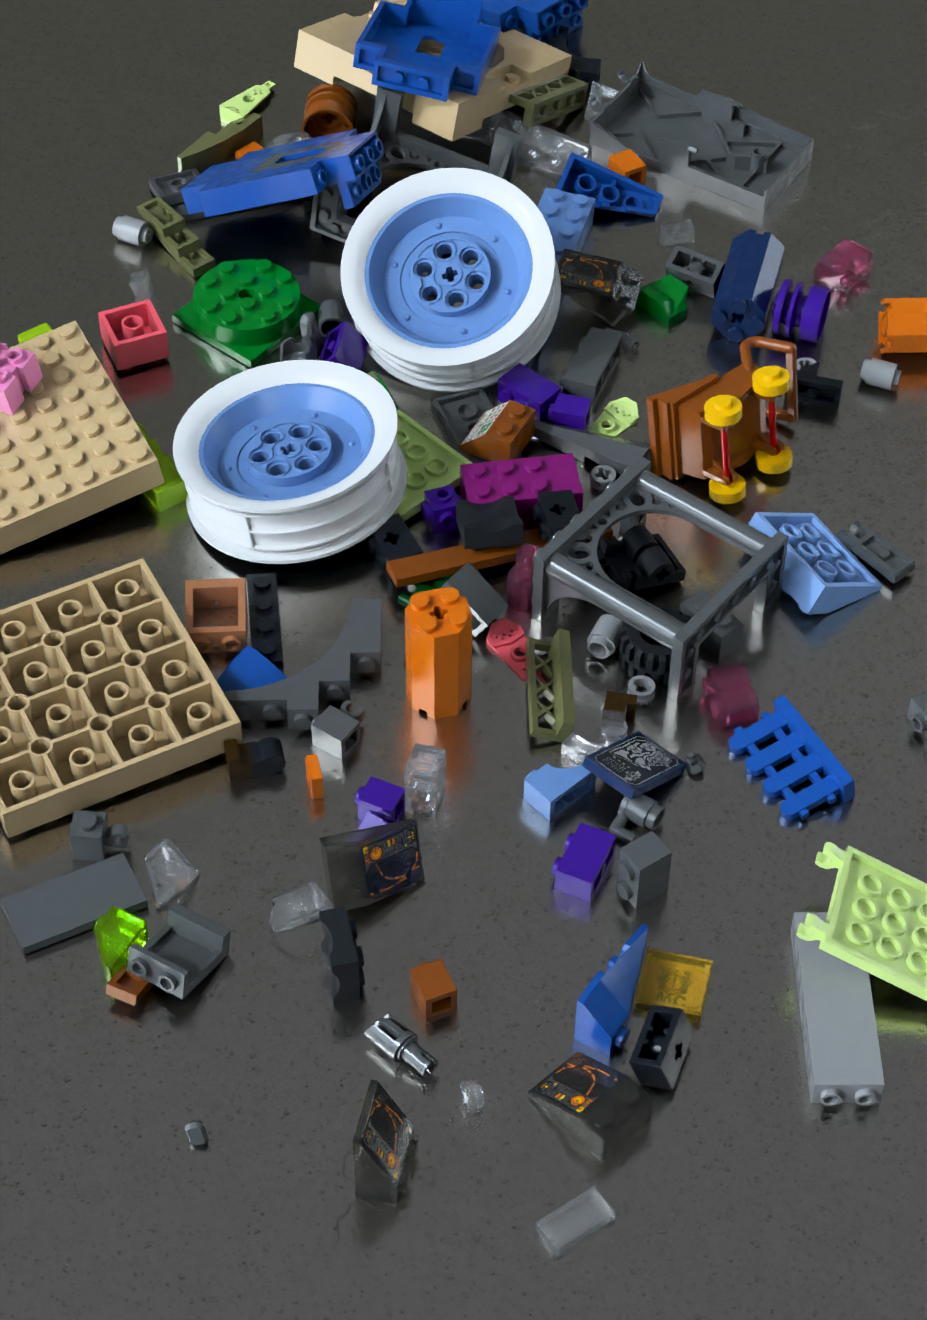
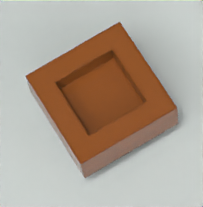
(127, 987)

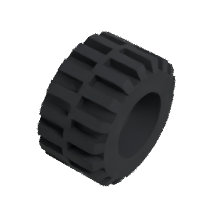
(641, 656)

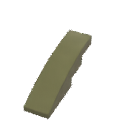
(219, 147)
(176, 237)

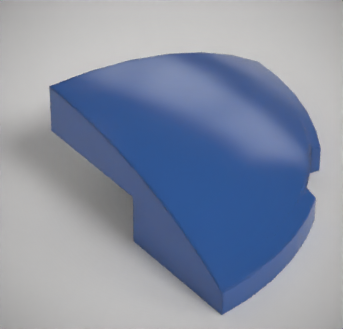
(249, 671)

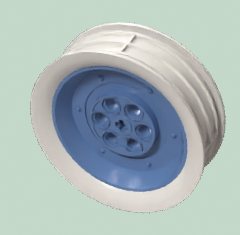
(471, 219)
(291, 461)

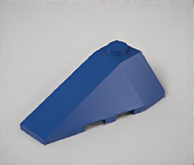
(608, 188)
(608, 999)

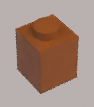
(433, 988)

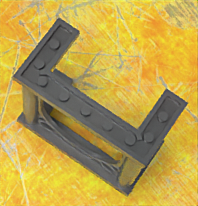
(328, 209)
(638, 494)

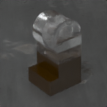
(617, 710)

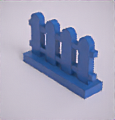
(799, 739)

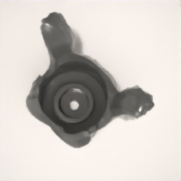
(310, 345)

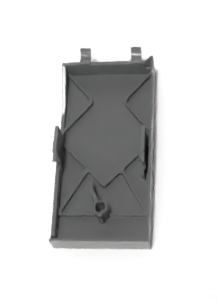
(701, 139)

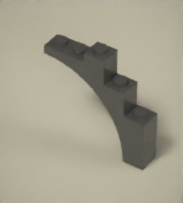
(325, 680)

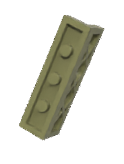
(550, 99)
(557, 691)

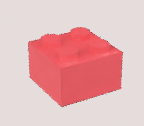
(133, 334)

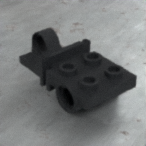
(637, 560)

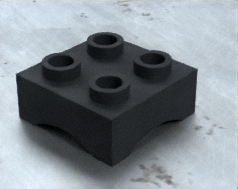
(489, 524)
(342, 954)

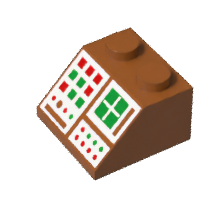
(501, 432)

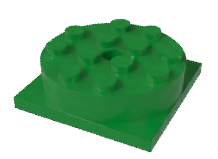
(246, 308)

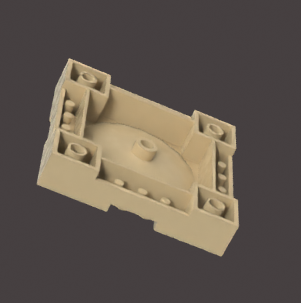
(520, 62)

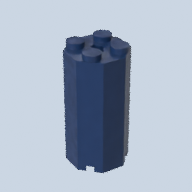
(747, 285)

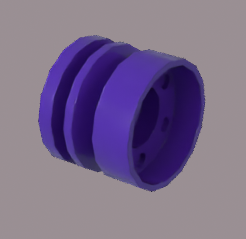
(801, 311)

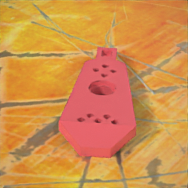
(506, 640)

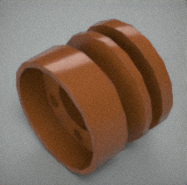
(329, 111)

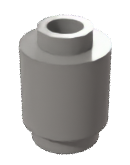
(132, 230)
(880, 373)
(604, 636)

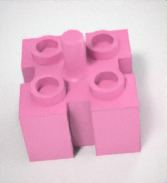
(17, 373)

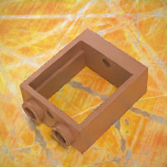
(217, 594)

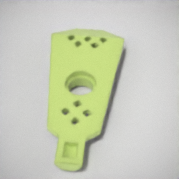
(240, 106)
(619, 415)

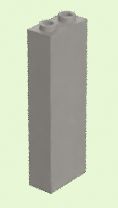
(836, 1025)

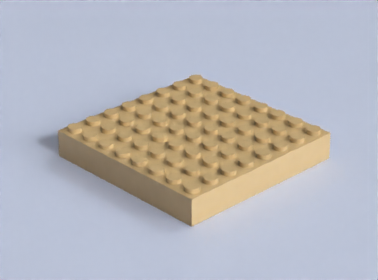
(68, 444)
(100, 697)

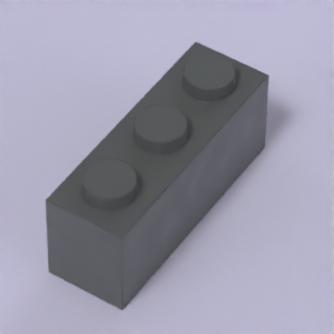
(591, 364)

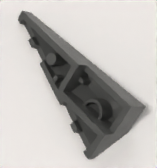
(598, 447)

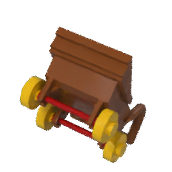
(722, 422)

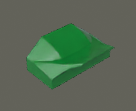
(664, 299)

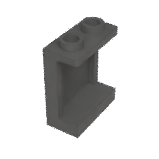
(180, 951)

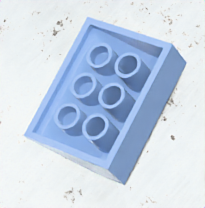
(817, 564)

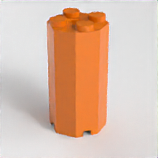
(903, 326)
(438, 652)

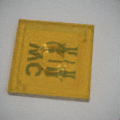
(673, 982)

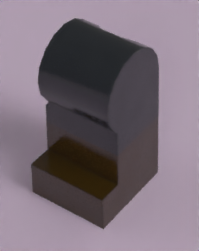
(253, 758)

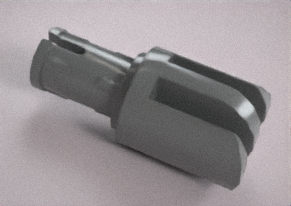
(400, 1044)

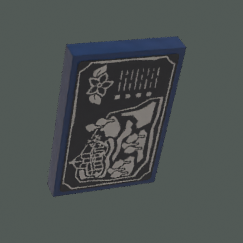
(634, 765)

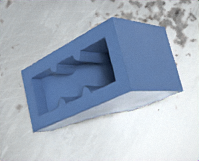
(556, 789)

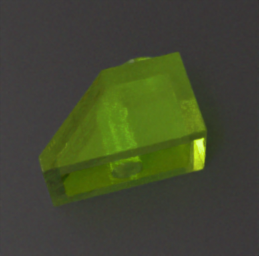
(115, 935)

